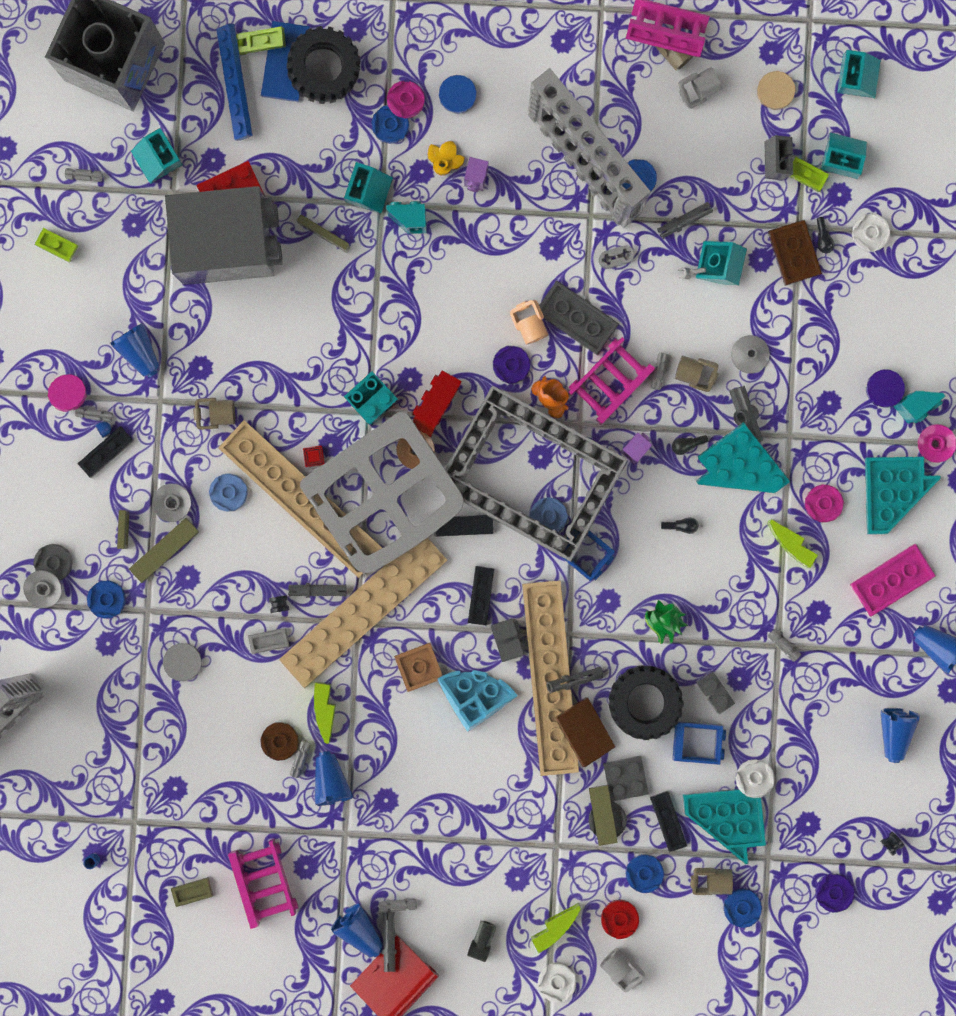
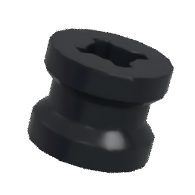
(278, 604)
(892, 843)

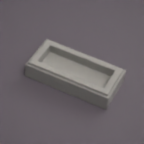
(268, 640)

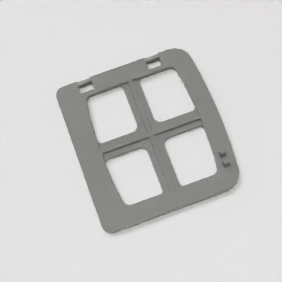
(383, 495)

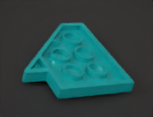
(741, 463)
(893, 490)
(728, 818)

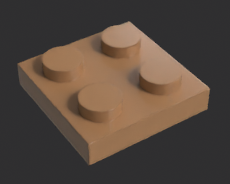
(418, 667)

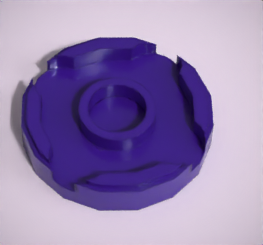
(511, 364)
(885, 388)
(834, 893)

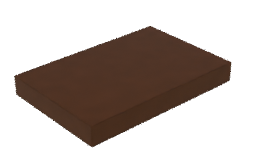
(794, 252)
(585, 732)

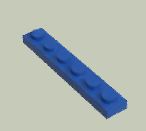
(234, 82)

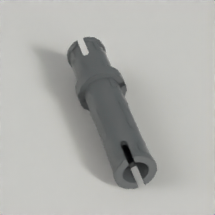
(678, 223)
(317, 590)
(553, 686)
(389, 942)

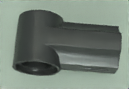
(480, 946)

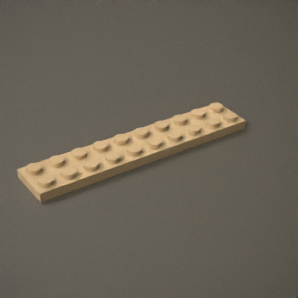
(282, 483)
(361, 612)
(547, 663)

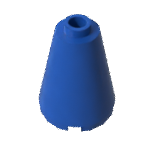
(137, 350)
(938, 646)
(897, 732)
(330, 781)
(358, 931)

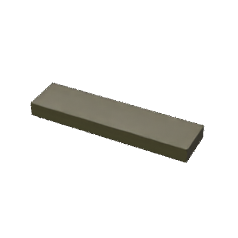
(163, 550)

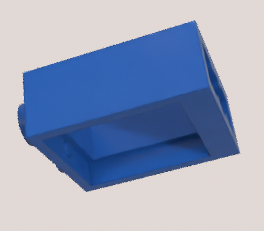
(607, 559)
(720, 736)

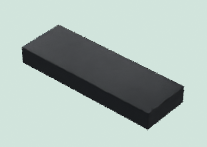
(105, 452)
(467, 526)
(481, 595)
(668, 821)

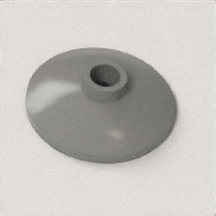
(741, 358)
(162, 500)
(35, 593)

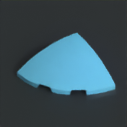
(475, 695)

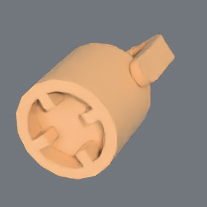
(531, 327)

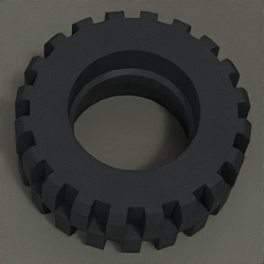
(330, 40)
(672, 702)

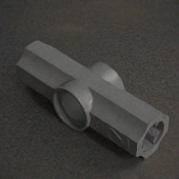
(745, 411)

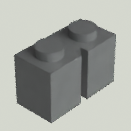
(775, 150)
(507, 639)
(712, 686)

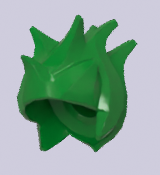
(665, 621)

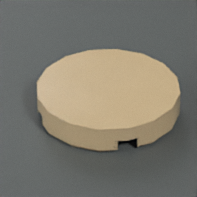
(776, 90)

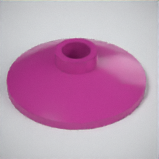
(945, 439)

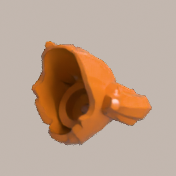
(552, 396)

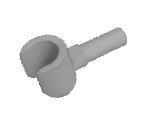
(689, 272)

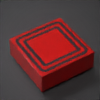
(313, 456)

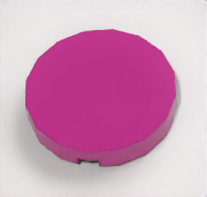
(405, 99)
(67, 393)
(824, 503)

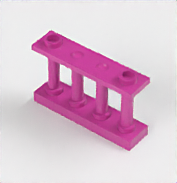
(665, 37)
(628, 384)
(249, 897)

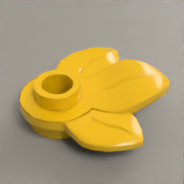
(445, 155)

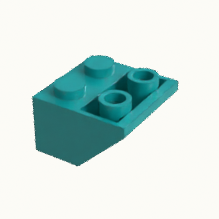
(859, 74)
(156, 156)
(844, 156)
(368, 188)
(409, 216)
(371, 398)
(917, 404)

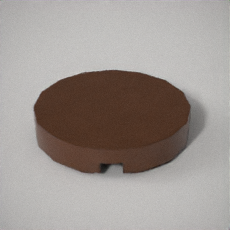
(279, 741)

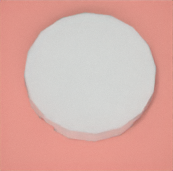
(871, 232)
(755, 778)
(557, 982)

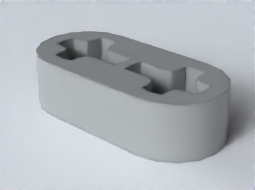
(615, 253)

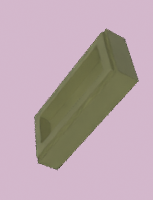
(123, 529)
(192, 892)

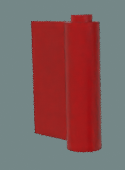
(394, 991)

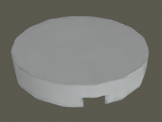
(182, 662)

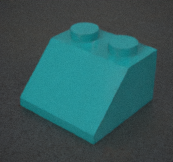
(722, 262)

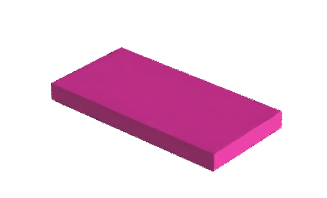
(892, 580)

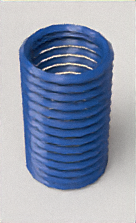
(95, 857)

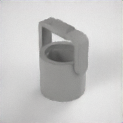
(704, 85)
(618, 966)

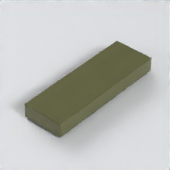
(323, 233)
(603, 815)

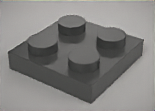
(625, 778)

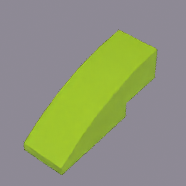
(792, 544)
(324, 710)
(556, 928)

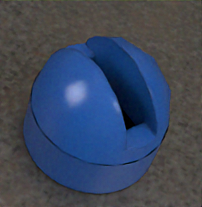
(103, 428)

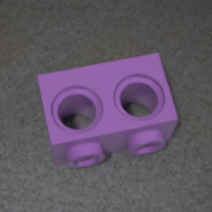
(476, 174)
(636, 447)

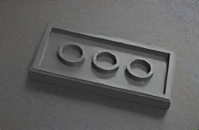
(577, 318)

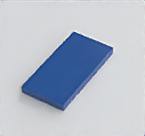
(275, 78)

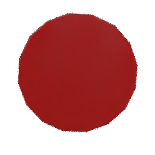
(620, 919)

